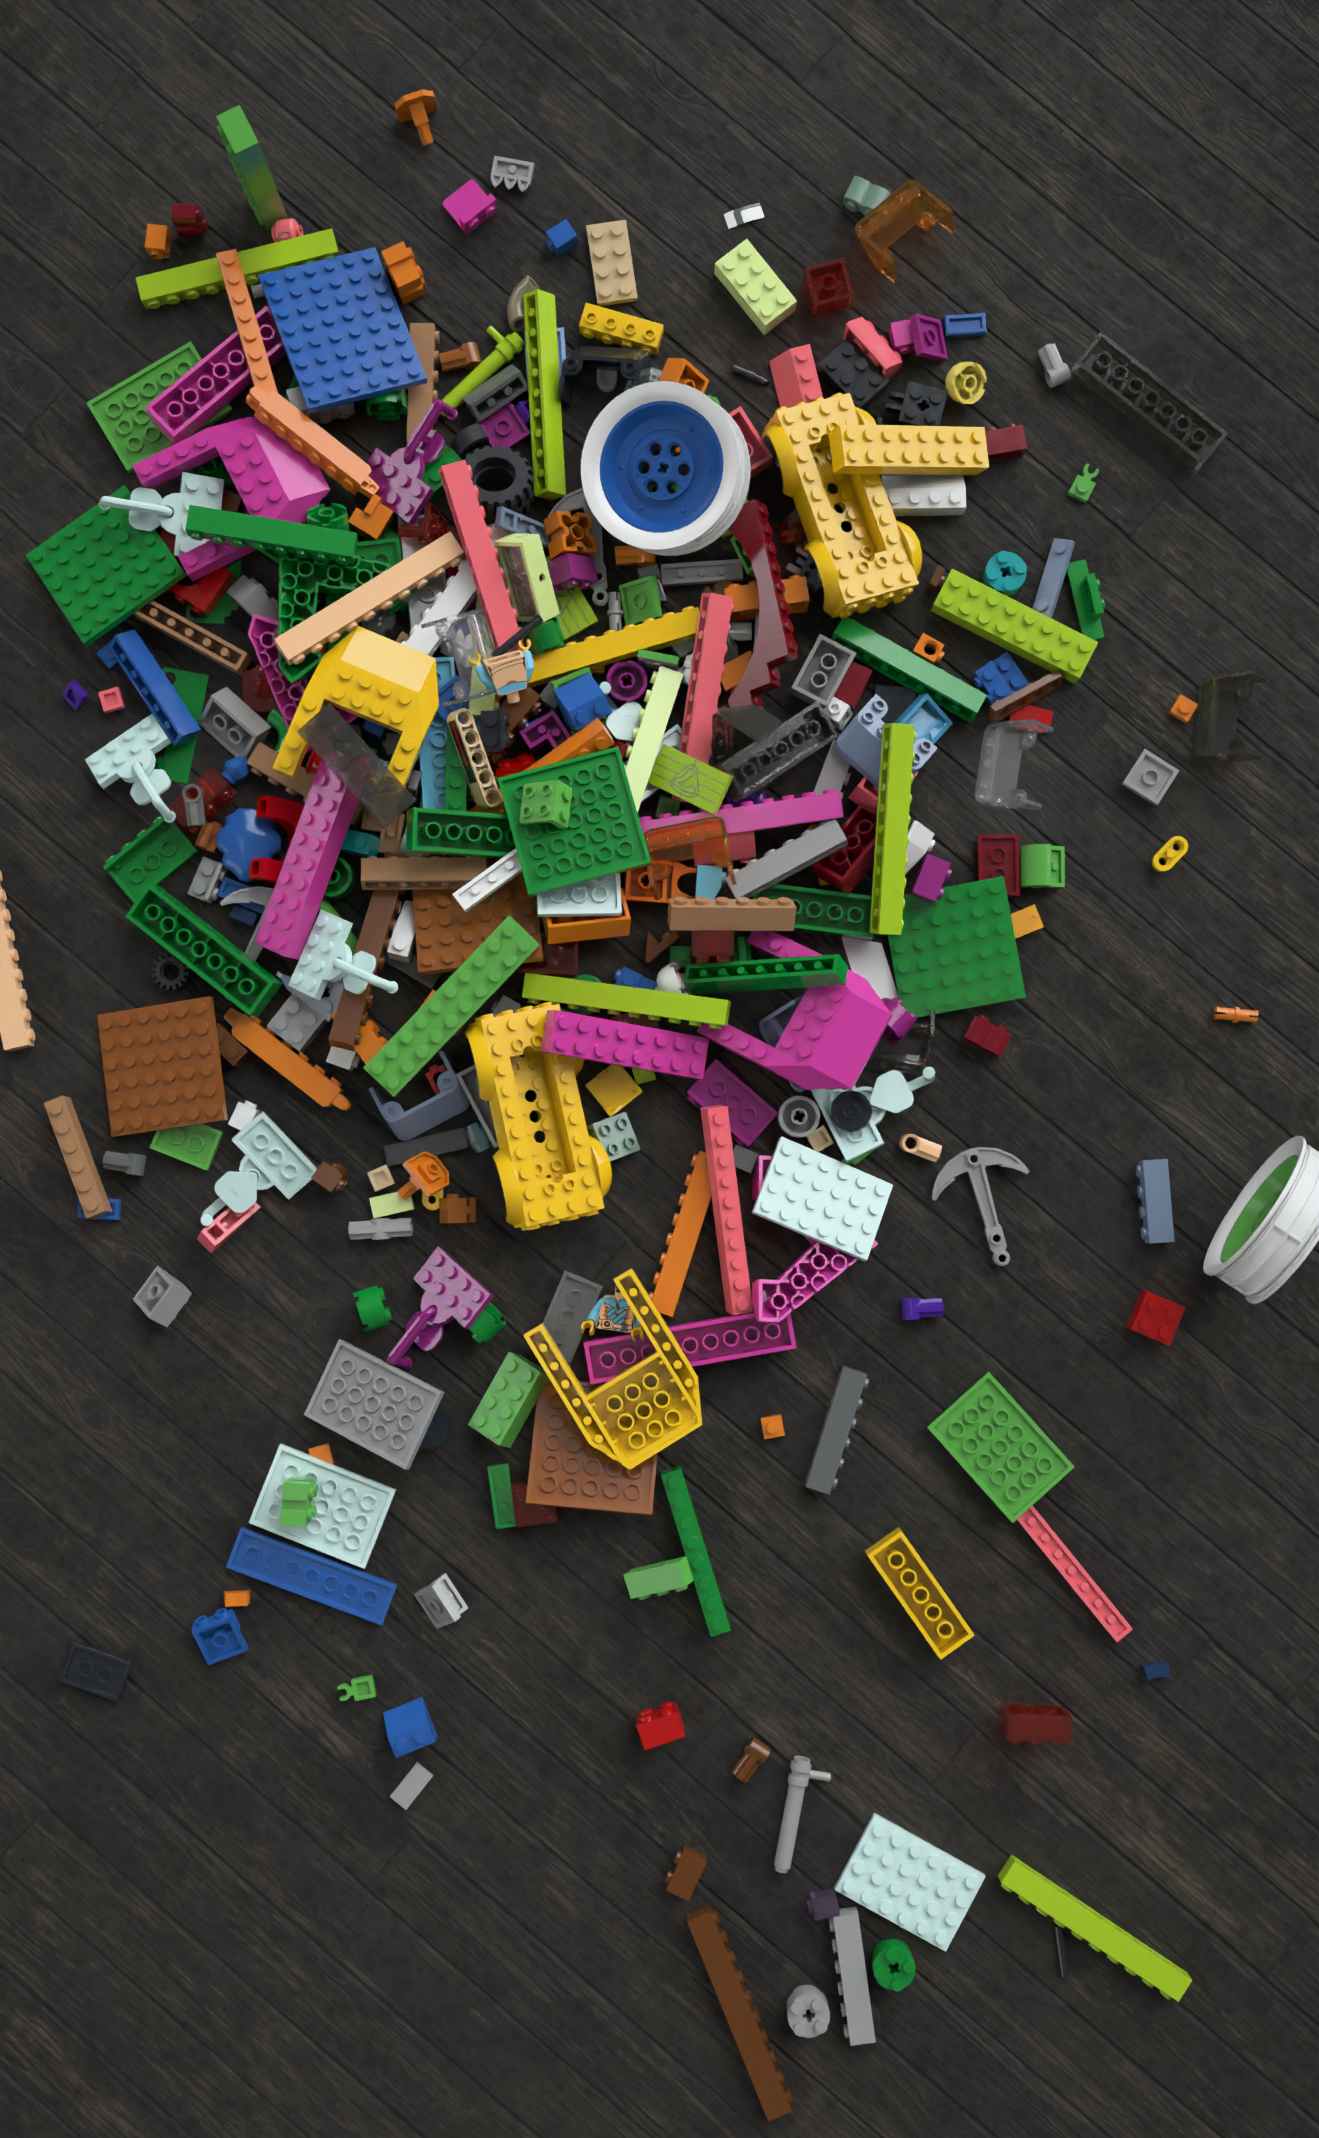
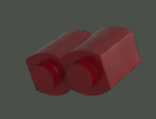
(189, 220)
(987, 1036)

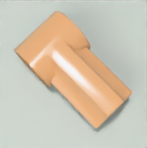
(922, 1147)

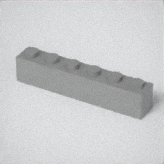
(788, 860)
(853, 1977)

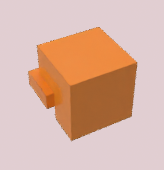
(373, 521)

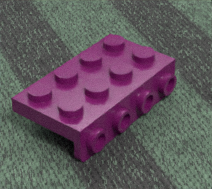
(746, 1109)

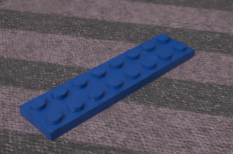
(311, 1575)

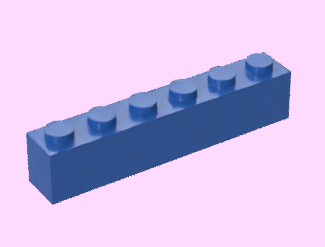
(154, 687)

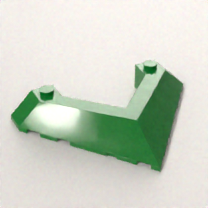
(299, 593)

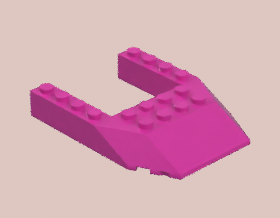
(265, 469)
(827, 1034)

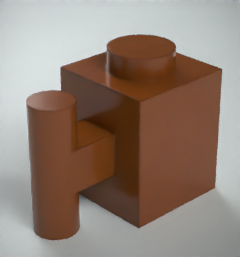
(207, 837)
(455, 1209)

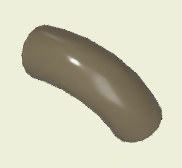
(515, 306)

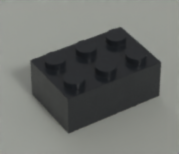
(852, 372)

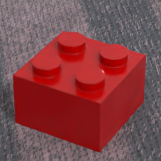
(1155, 1317)
(660, 1725)

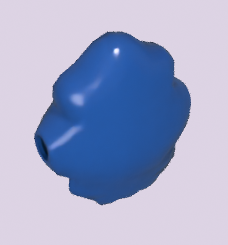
(244, 839)

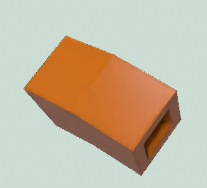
(236, 1598)

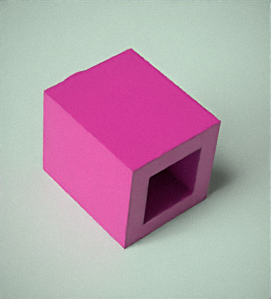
(901, 337)

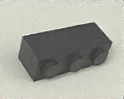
(495, 392)

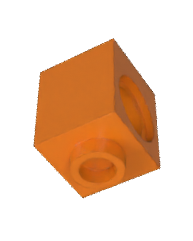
(158, 241)
(927, 641)

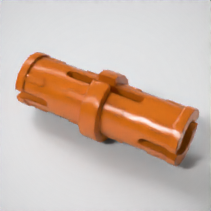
(1235, 1014)

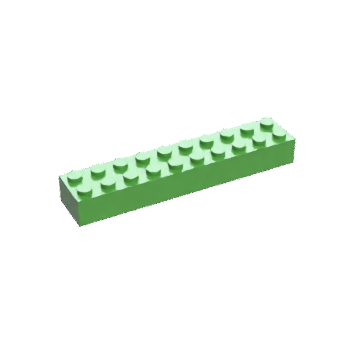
(451, 1006)

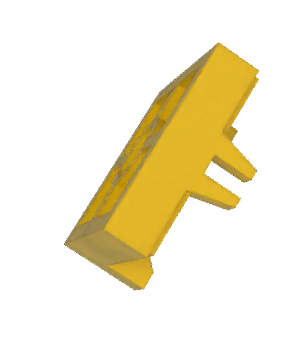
(613, 1089)

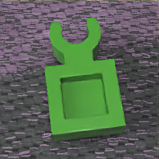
(1083, 485)
(361, 1688)

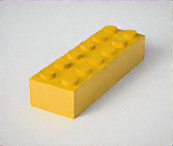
(919, 1593)

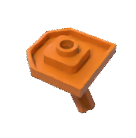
(416, 107)
(426, 1174)

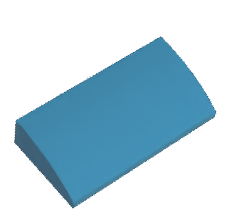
(927, 717)

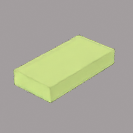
(390, 1204)

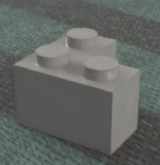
(253, 598)

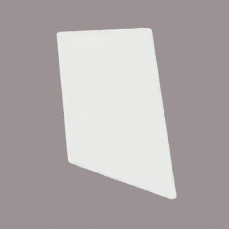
(870, 962)

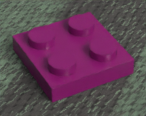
(928, 337)
(505, 427)

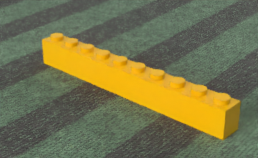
(615, 645)

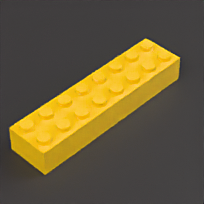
(908, 450)

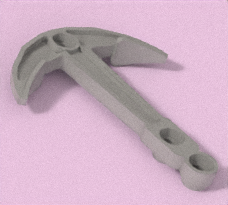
(574, 502)
(255, 894)
(979, 1181)

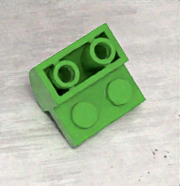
(1042, 866)

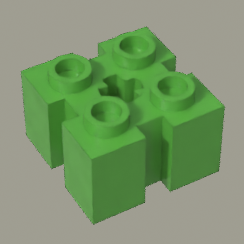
(298, 1501)

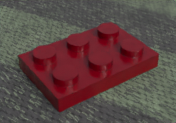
(999, 857)

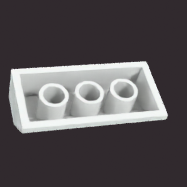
(925, 494)

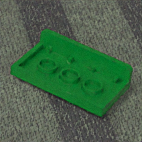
(150, 857)

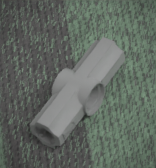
(380, 1228)

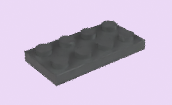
(568, 1310)

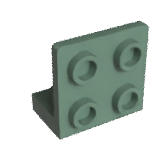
(615, 1136)

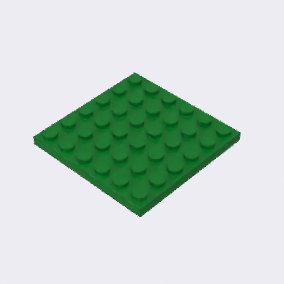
(104, 569)
(602, 827)
(957, 950)

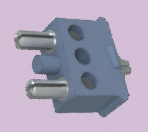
(812, 580)

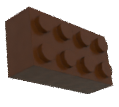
(520, 714)

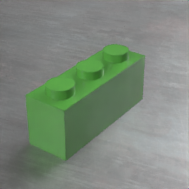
(658, 1578)

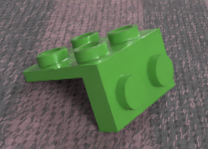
(546, 803)

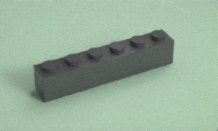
(835, 1430)

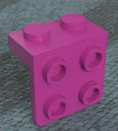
(470, 206)

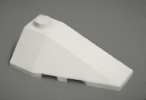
(919, 842)

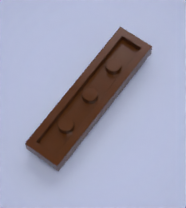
(1025, 696)

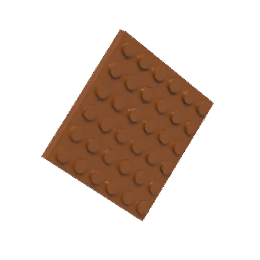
(450, 935)
(162, 1067)
(576, 1475)

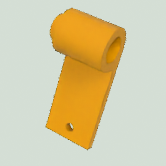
(1026, 921)

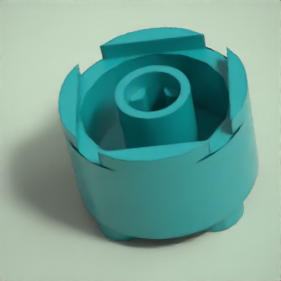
(1009, 564)

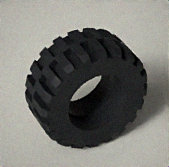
(503, 465)

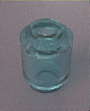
(477, 1137)

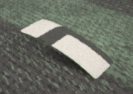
(743, 215)

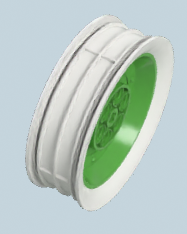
(1269, 1224)

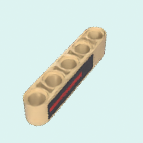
(465, 752)

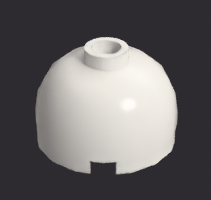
(671, 980)

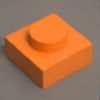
(1183, 708)
(772, 1426)

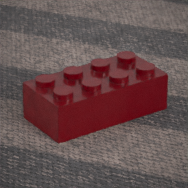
(849, 864)

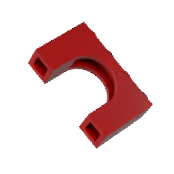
(204, 594)
(288, 815)

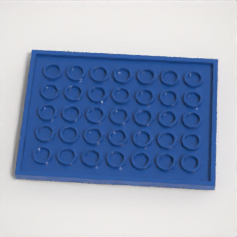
(342, 330)

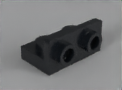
(494, 731)

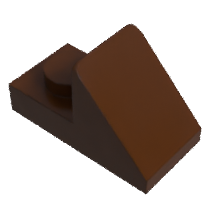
(655, 949)

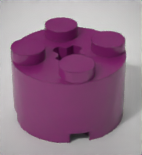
(626, 672)
(900, 1022)

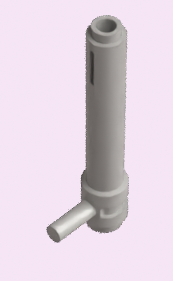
(797, 1780)

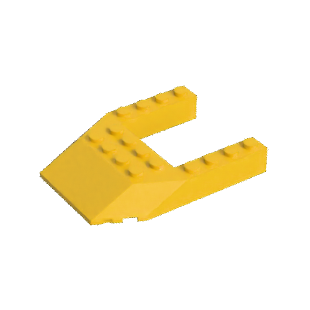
(373, 681)
(641, 1406)

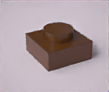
(937, 579)

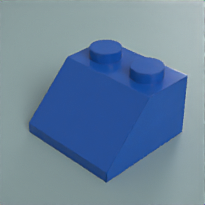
(581, 702)
(409, 1727)

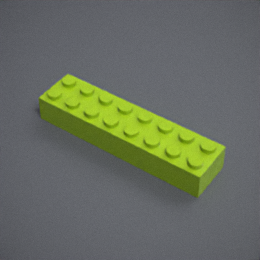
(1014, 626)

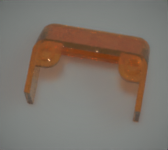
(896, 215)
(687, 842)

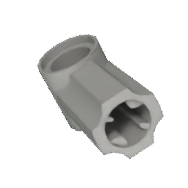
(1055, 370)

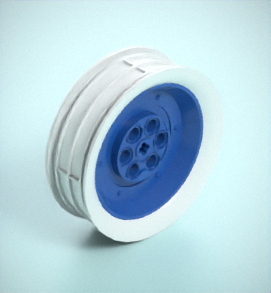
(625, 441)

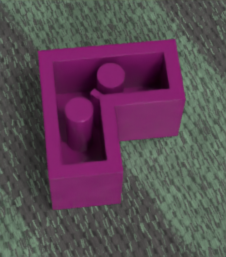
(571, 572)
(544, 731)
(930, 878)

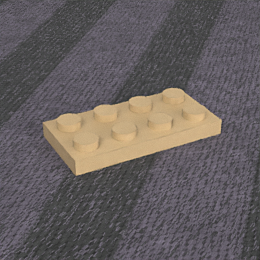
(611, 263)

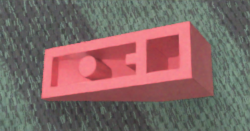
(224, 1227)

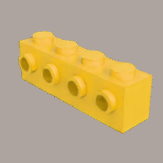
(620, 329)

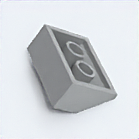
(822, 671)
(233, 723)

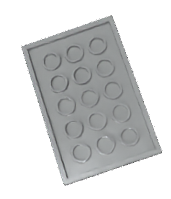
(374, 1404)

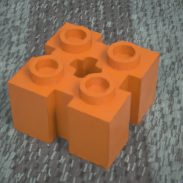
(404, 272)
(570, 534)

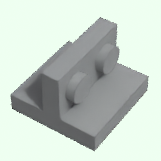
(441, 1601)

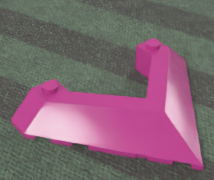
(287, 695)
(805, 1277)

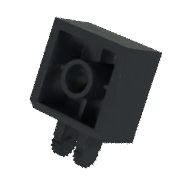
(916, 398)

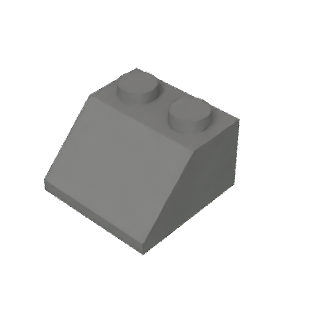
(162, 1297)

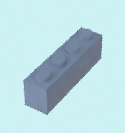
(1156, 1201)

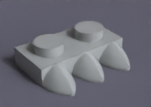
(512, 172)

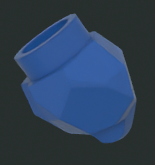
(235, 770)

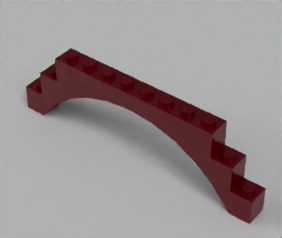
(774, 637)

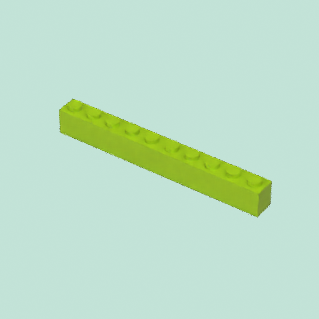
(206, 278)
(543, 396)
(892, 828)
(627, 999)
(1095, 1928)

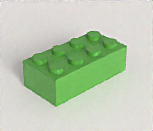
(509, 1400)

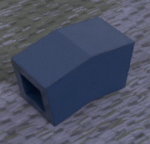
(243, 915)
(1155, 1669)

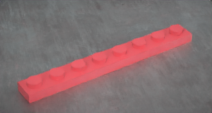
(1074, 1574)

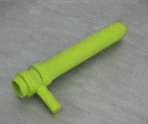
(503, 353)

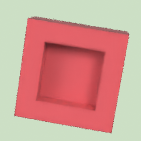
(111, 699)

